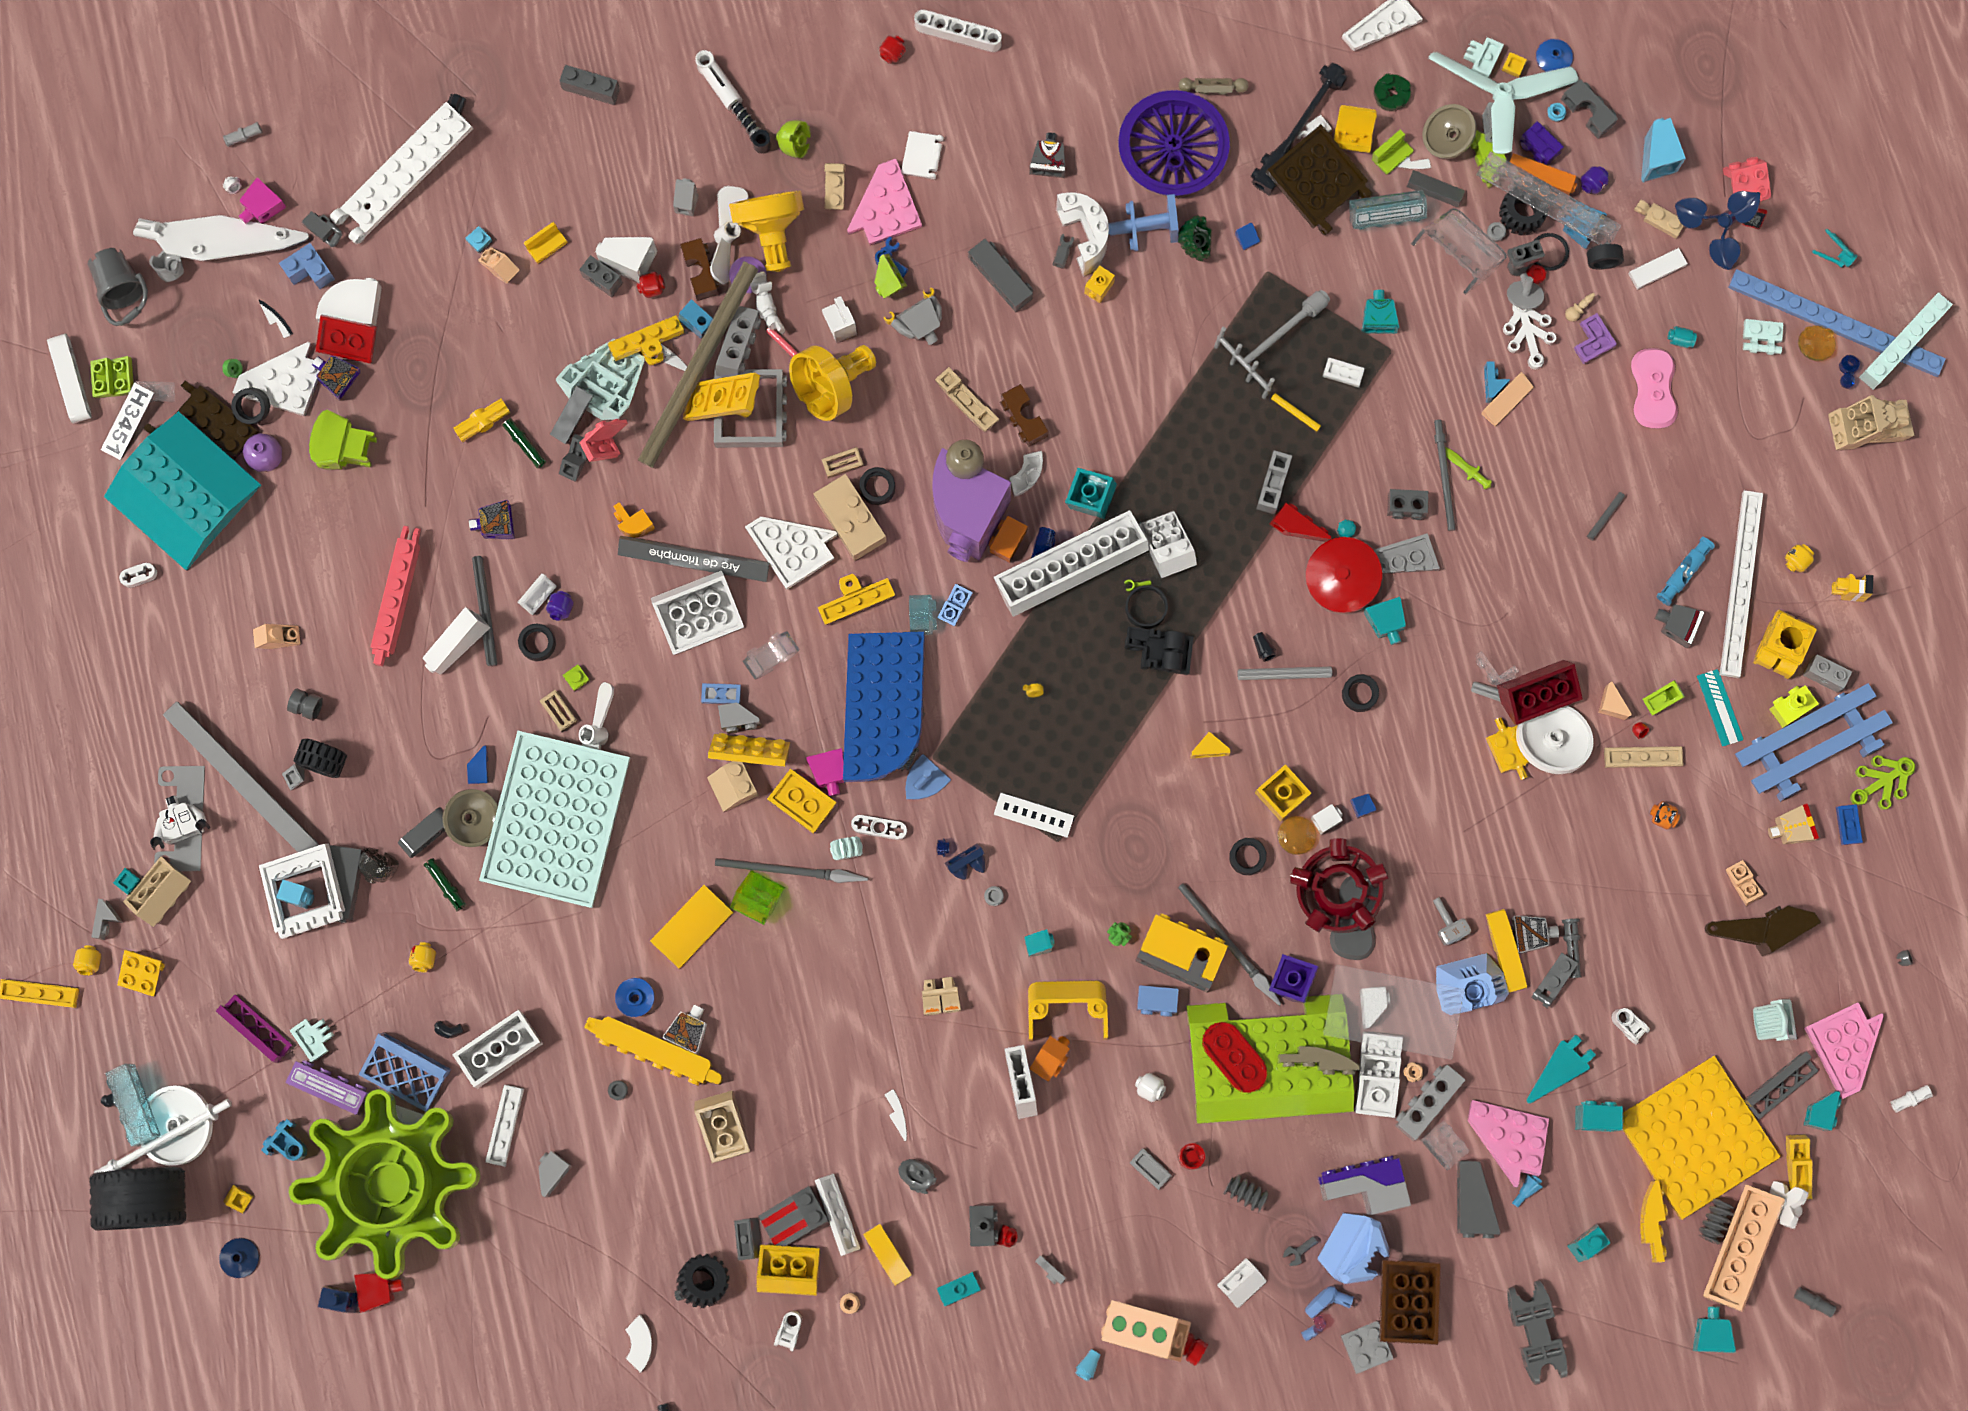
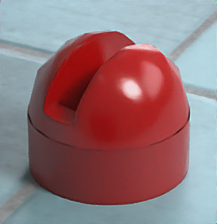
(1640, 730)

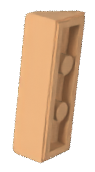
(1507, 399)

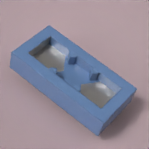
(720, 693)

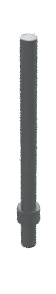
(1440, 440)

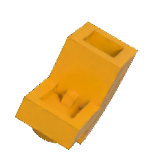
(633, 526)

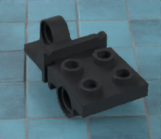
(1163, 650)

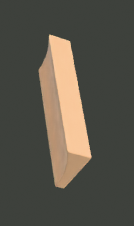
(1744, 1248)

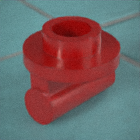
(1007, 1236)

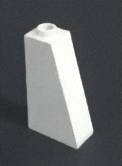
(455, 641)

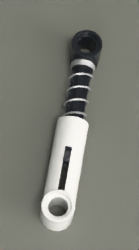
(731, 100)

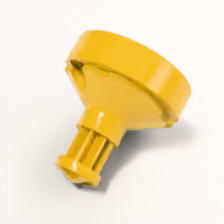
(769, 219)
(825, 381)

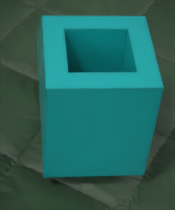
(1039, 943)
(1822, 1112)

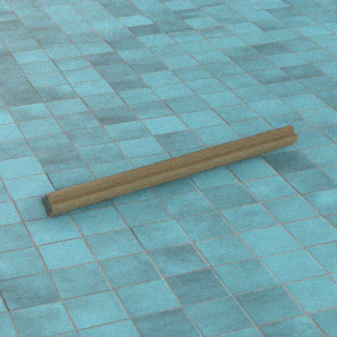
(698, 364)

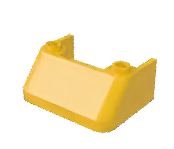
(1067, 992)

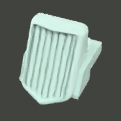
(1775, 1021)

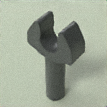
(1299, 1251)

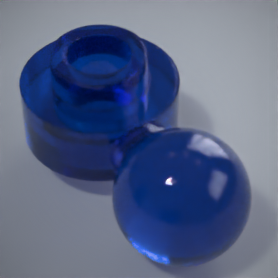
(1848, 380)

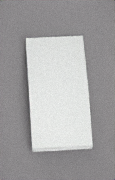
(1378, 1080)

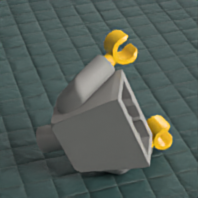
(919, 319)

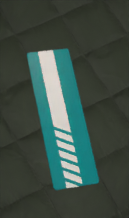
(1720, 707)

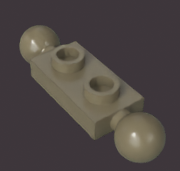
(1213, 85)

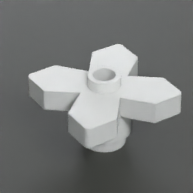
(1792, 1206)

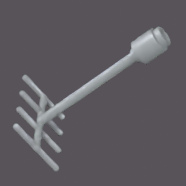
(1311, 307)

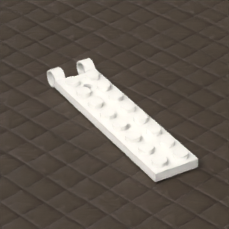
(403, 171)

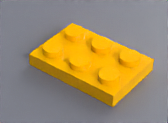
(801, 801)

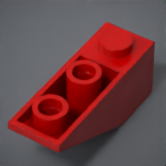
(1294, 524)

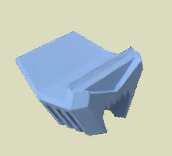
(1479, 977)
(1351, 1247)

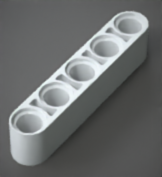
(964, 37)
(69, 378)

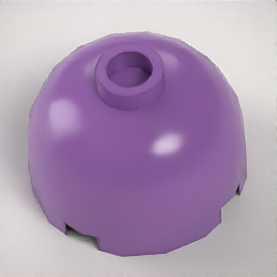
(262, 452)

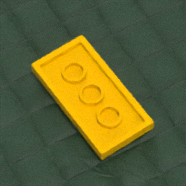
(749, 750)

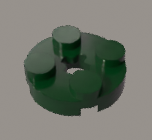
(1389, 82)

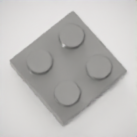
(1364, 1347)

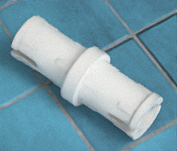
(1911, 1098)

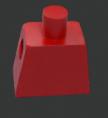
(375, 1291)

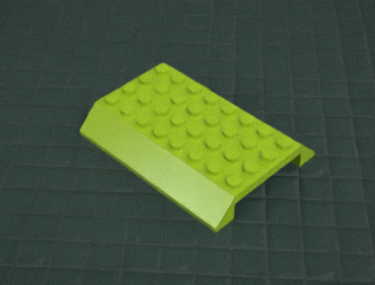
(1286, 1089)

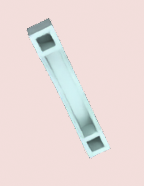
(1905, 341)

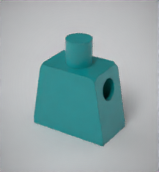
(1387, 619)
(1714, 1333)

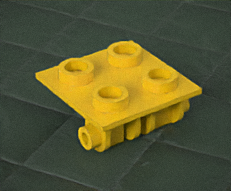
(140, 972)

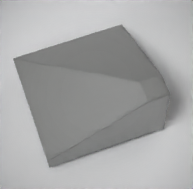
(294, 776)

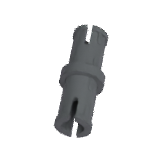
(1815, 1302)

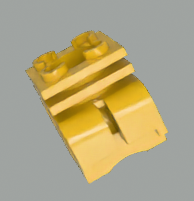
(1773, 652)

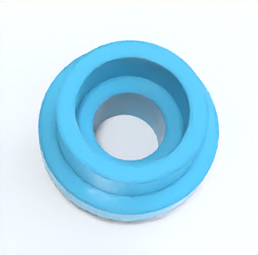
(1556, 107)

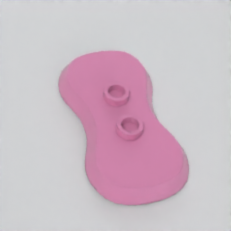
(1654, 373)

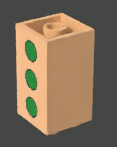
(1145, 1331)

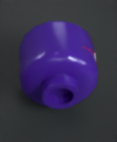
(1594, 179)
(559, 605)

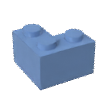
(306, 263)

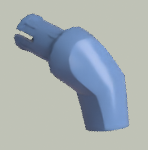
(1326, 1298)

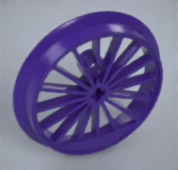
(1174, 103)

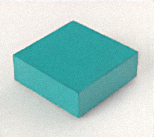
(126, 881)

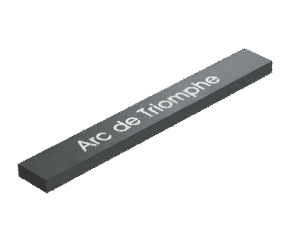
(693, 558)

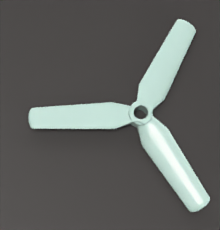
(1504, 93)

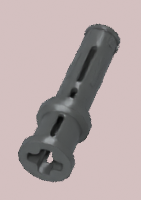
(1575, 937)

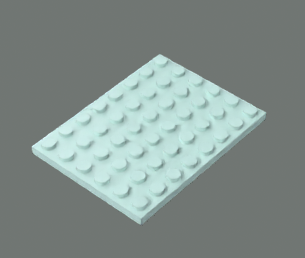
(554, 819)

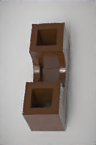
(696, 254)
(1030, 429)

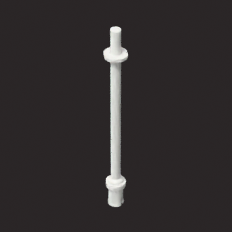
(211, 1112)

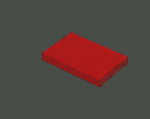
(346, 338)

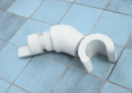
(765, 302)

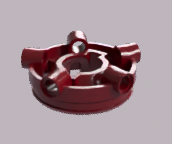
(1306, 879)

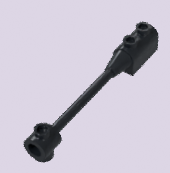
(1331, 77)

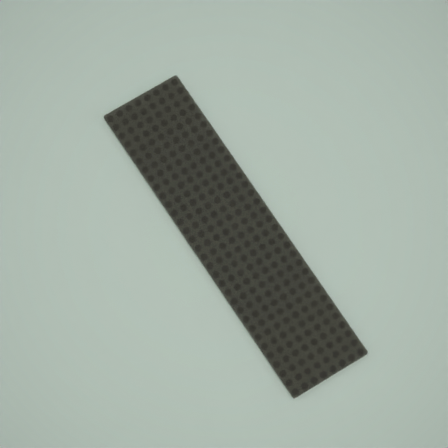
(1208, 470)

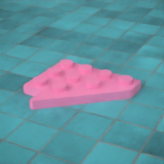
(1845, 1046)

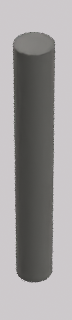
(1606, 515)

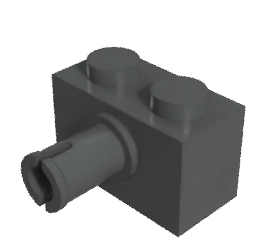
(982, 1226)

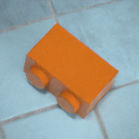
(1008, 538)

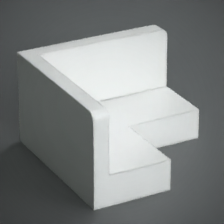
(840, 320)

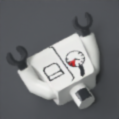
(178, 823)

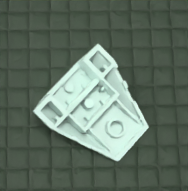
(606, 379)

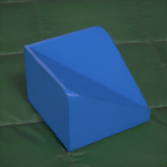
(1363, 805)

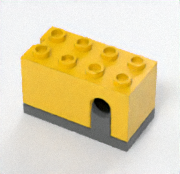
(1173, 951)

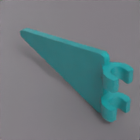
(1561, 1068)

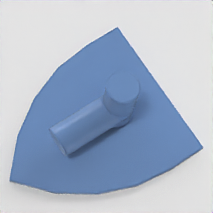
(924, 779)

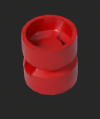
(1191, 1156)
(1194, 1349)

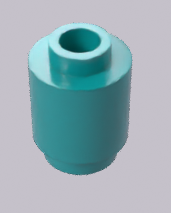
(1682, 337)

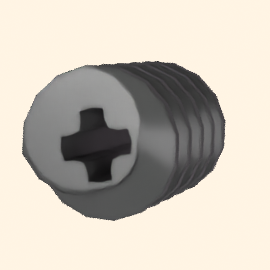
(1246, 1192)
(1716, 1221)

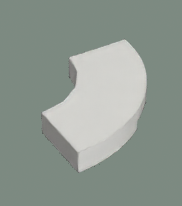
(1028, 474)
(640, 1343)

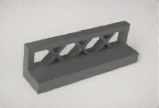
(1778, 1078)

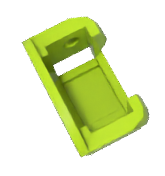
(336, 443)

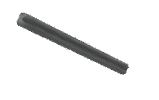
(484, 609)

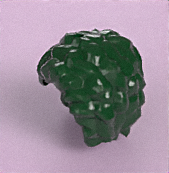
(1196, 238)

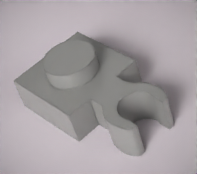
(1053, 1275)

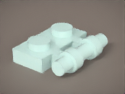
(1762, 331)

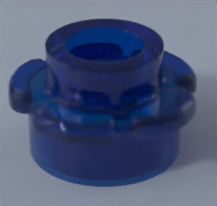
(942, 847)

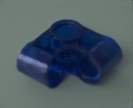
(1044, 541)

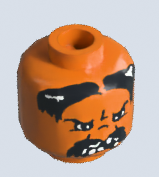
(1664, 815)

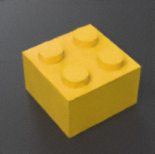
(1283, 792)

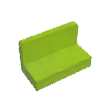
(1392, 152)

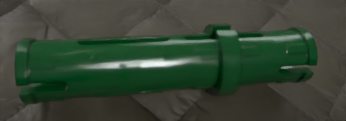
(518, 436)
(445, 885)

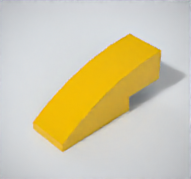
(1799, 1163)
(887, 1254)

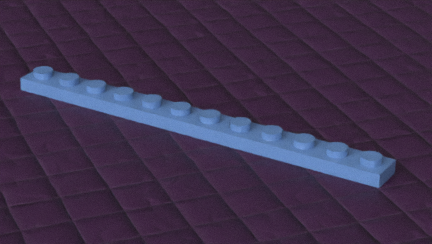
(1830, 319)

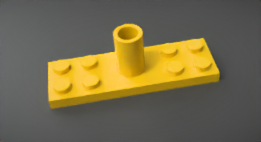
(723, 397)

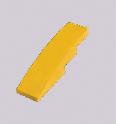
(1506, 950)

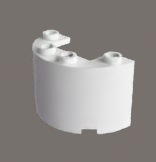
(1079, 207)

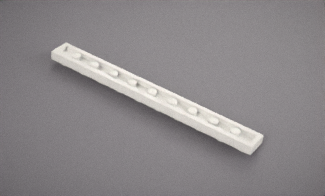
(1741, 584)

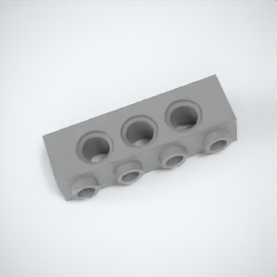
(743, 318)
(1452, 1082)

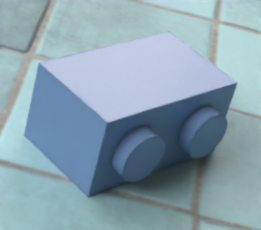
(1157, 1000)

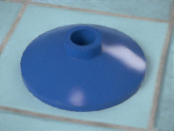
(1550, 62)
(627, 990)

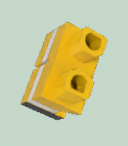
(1853, 589)

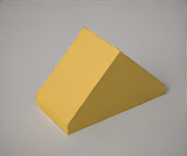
(1210, 747)

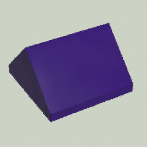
(1293, 979)

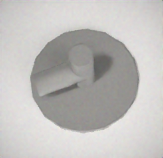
(1525, 293)

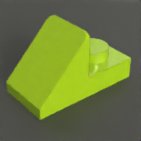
(1663, 697)

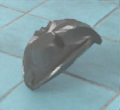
(917, 1175)

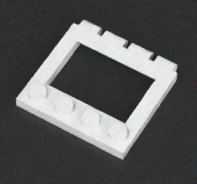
(295, 864)

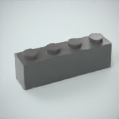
(1000, 274)

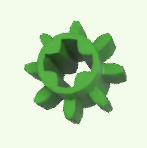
(1119, 934)

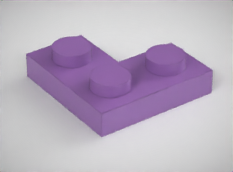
(1598, 342)

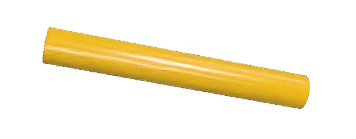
(1296, 412)

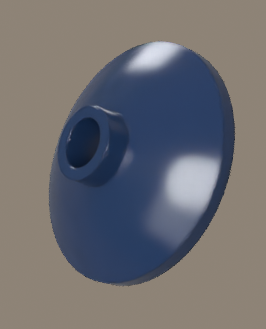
(248, 1258)

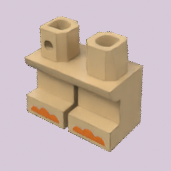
(949, 996)

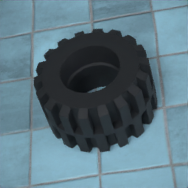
(1516, 221)
(320, 758)
(714, 1269)

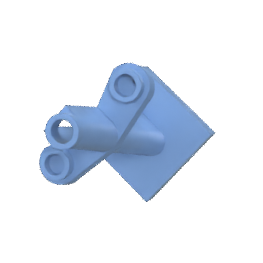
(1158, 221)

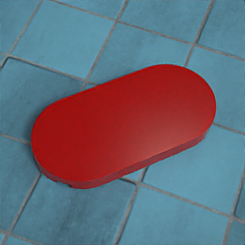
(1234, 1057)

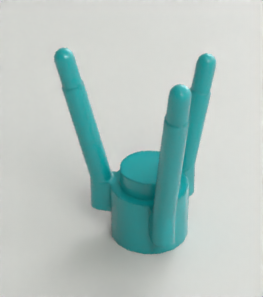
(1846, 255)

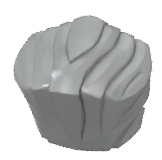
(167, 266)

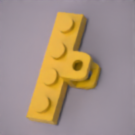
(647, 341)
(855, 598)

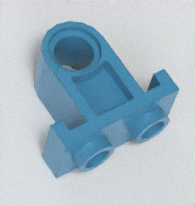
(284, 1141)

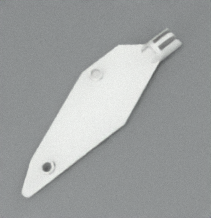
(216, 237)

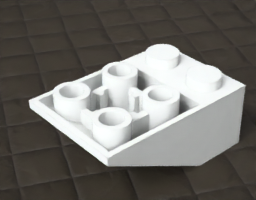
(1168, 544)

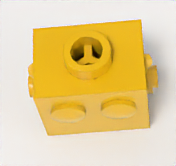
(1099, 284)

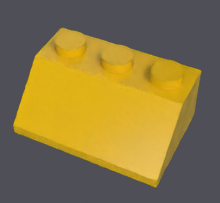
(788, 1270)

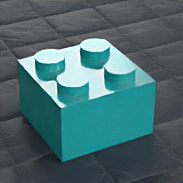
(1091, 493)
(1603, 1117)

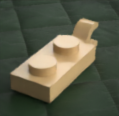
(1660, 218)

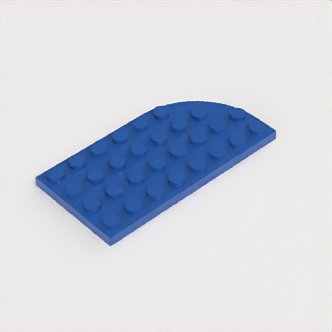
(882, 703)

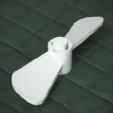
(726, 232)
(596, 735)

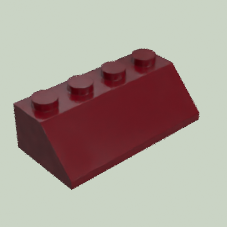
(1540, 691)

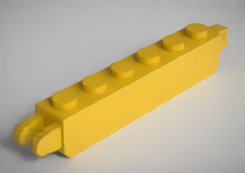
(653, 1049)

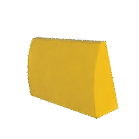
(691, 926)

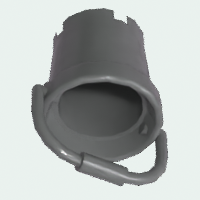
(117, 284)

